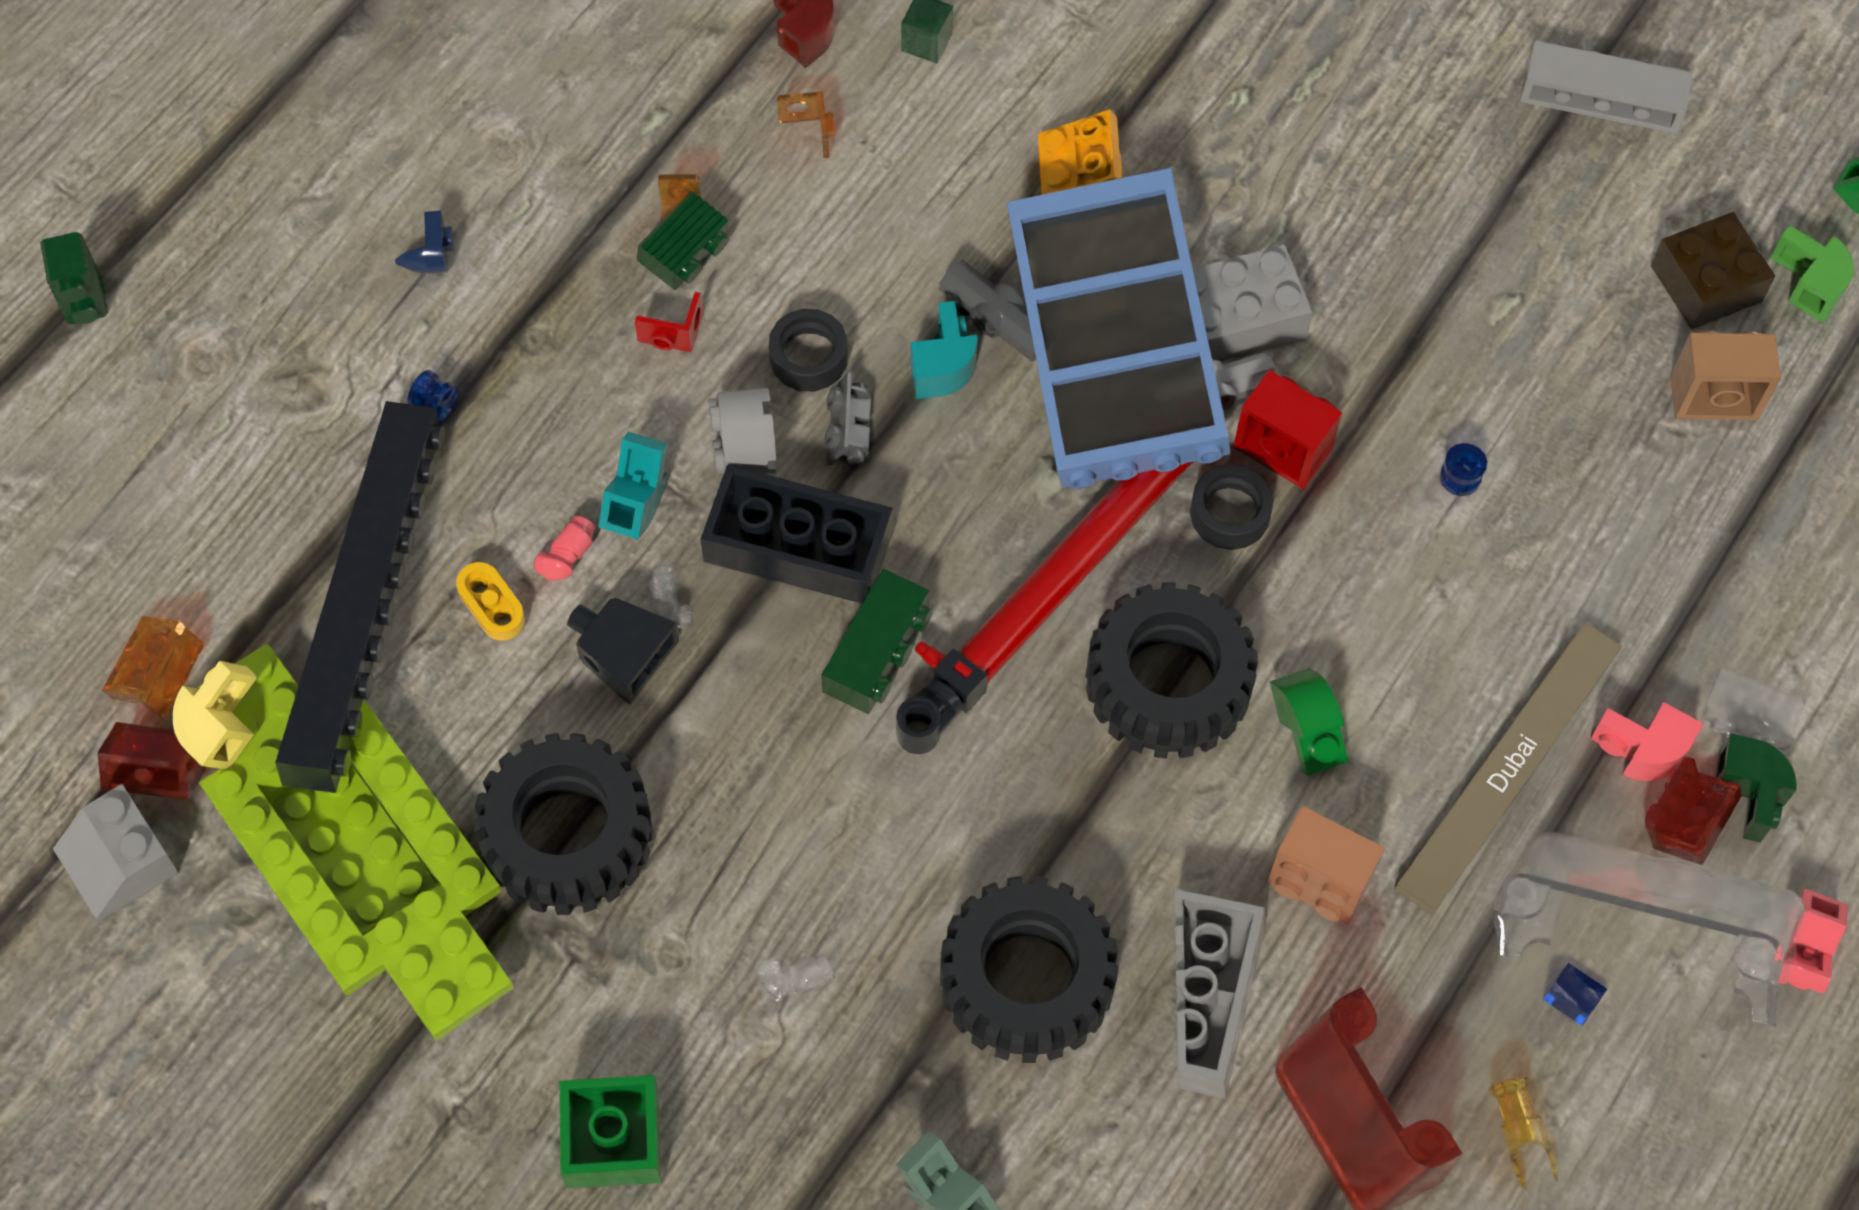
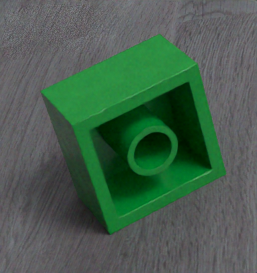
(609, 1131)

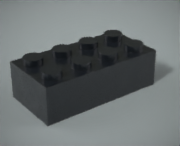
(797, 534)

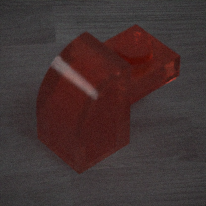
(805, 28)

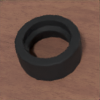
(808, 322)
(1237, 478)

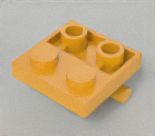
(1080, 153)

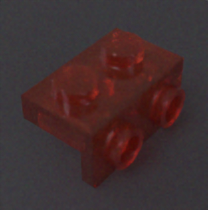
(1691, 812)

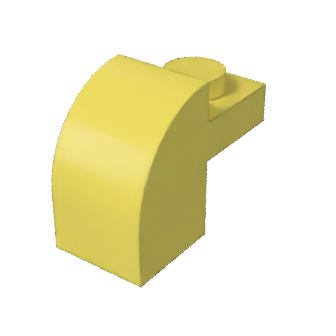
(205, 716)

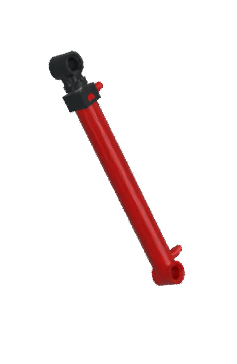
(964, 674)

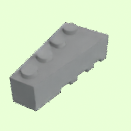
(1215, 972)

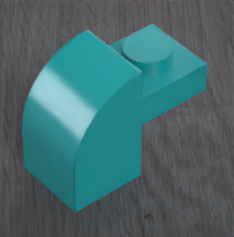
(944, 363)
(637, 487)

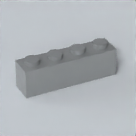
(1606, 86)

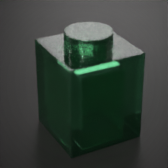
(927, 29)

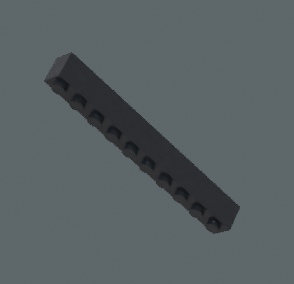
(360, 599)

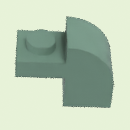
(938, 1181)

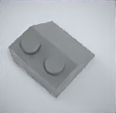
(112, 853)

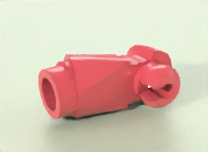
(565, 550)

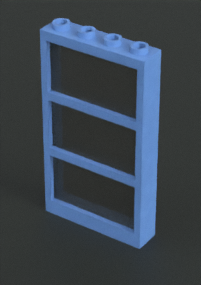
(1118, 329)

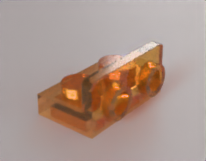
(154, 664)

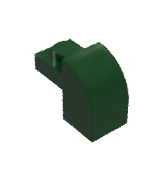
(1763, 778)

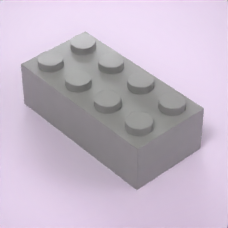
(1252, 303)

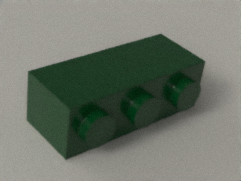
(877, 642)

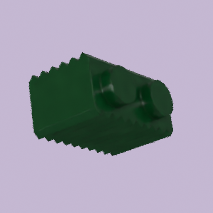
(684, 241)
(74, 278)

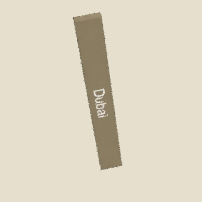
(1507, 769)

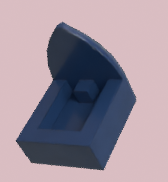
(433, 256)

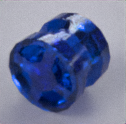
(431, 392)
(1453, 474)

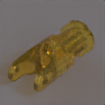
(1520, 1122)

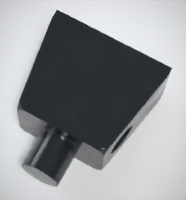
(623, 644)

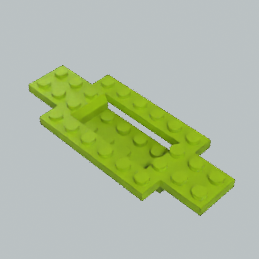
(351, 871)

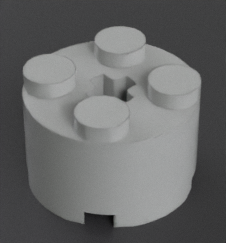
(744, 431)

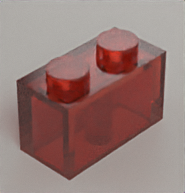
(147, 762)

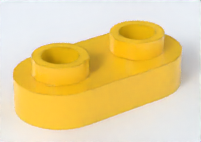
(491, 604)

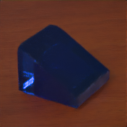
(1575, 994)

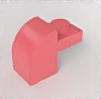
(1651, 750)
(1821, 933)

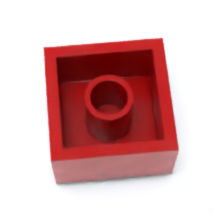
(1287, 429)

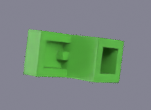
(1822, 269)

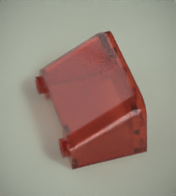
(1350, 1118)

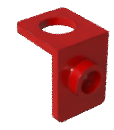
(672, 335)

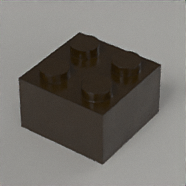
(1712, 270)

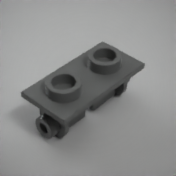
(844, 437)

